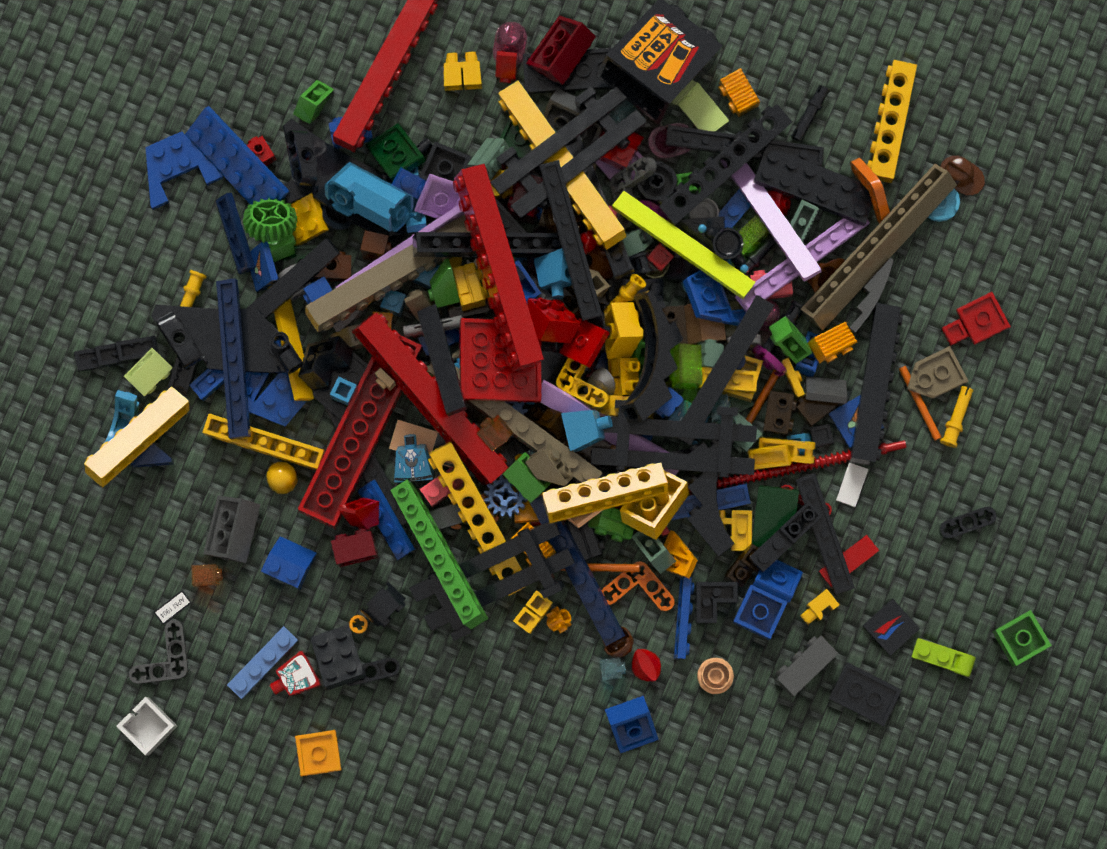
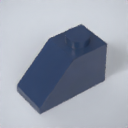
(152, 457)

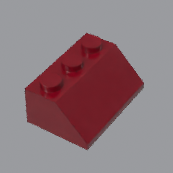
(561, 49)

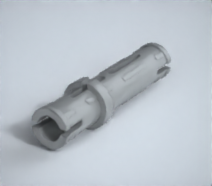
(416, 329)

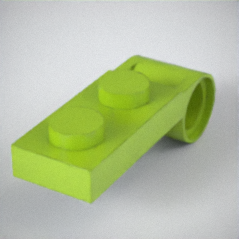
(944, 657)

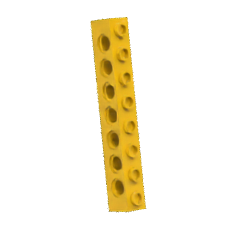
(448, 453)

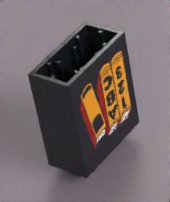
(660, 60)

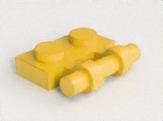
(740, 528)

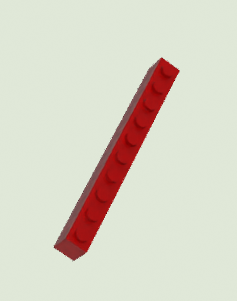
(383, 72)

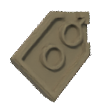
(937, 374)

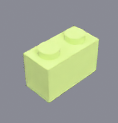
(148, 372)

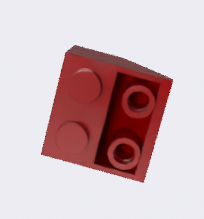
(552, 320)

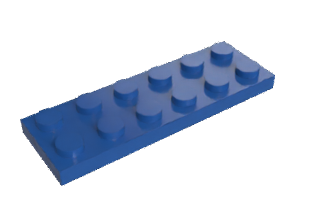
(234, 159)

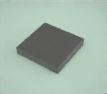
(826, 389)

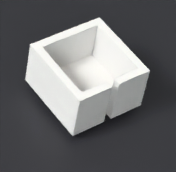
(148, 727)

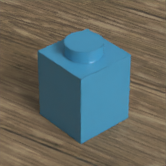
(393, 303)
(343, 391)

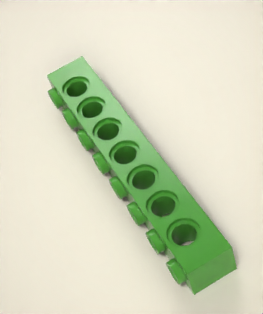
(439, 554)

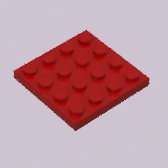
(485, 370)

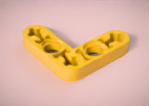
(576, 383)

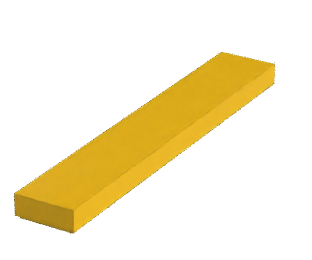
(287, 324)

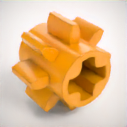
(558, 619)

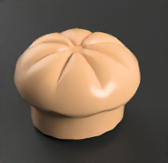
(715, 675)

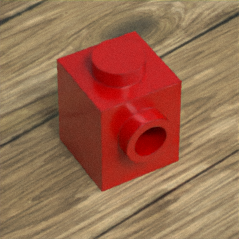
(261, 150)

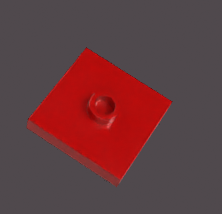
(983, 318)
(585, 343)

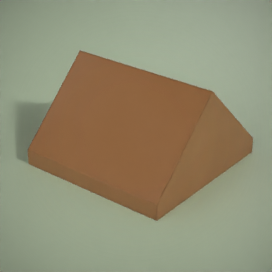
(700, 329)

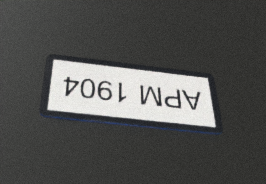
(172, 607)

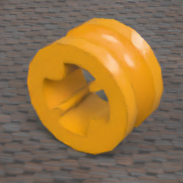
(355, 629)

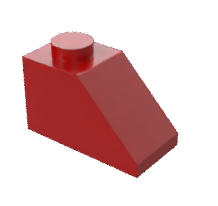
(506, 66)
(361, 513)

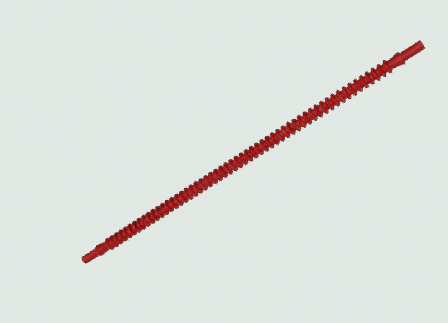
(775, 471)

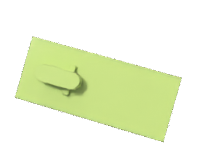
(702, 110)

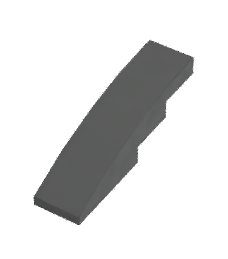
(873, 290)

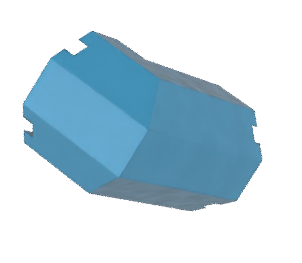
(369, 196)

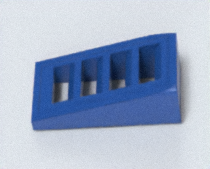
(806, 366)

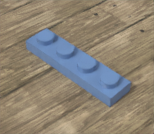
(262, 662)

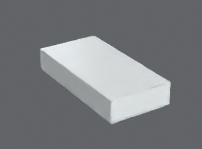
(852, 485)

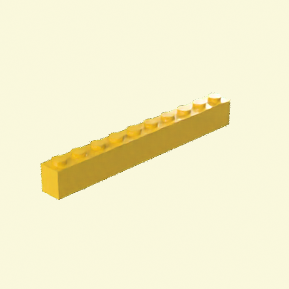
(581, 191)

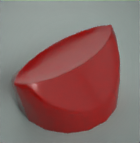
(646, 665)

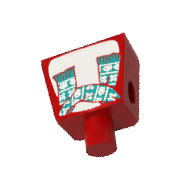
(296, 676)

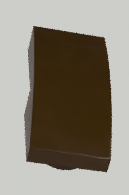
(742, 567)

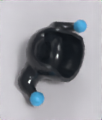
(726, 244)

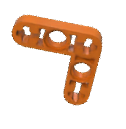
(873, 185)
(642, 581)

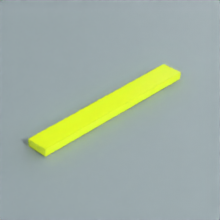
(683, 245)

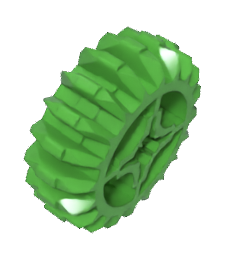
(270, 220)

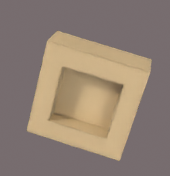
(384, 380)

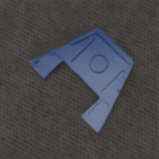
(171, 159)
(710, 300)
(276, 401)

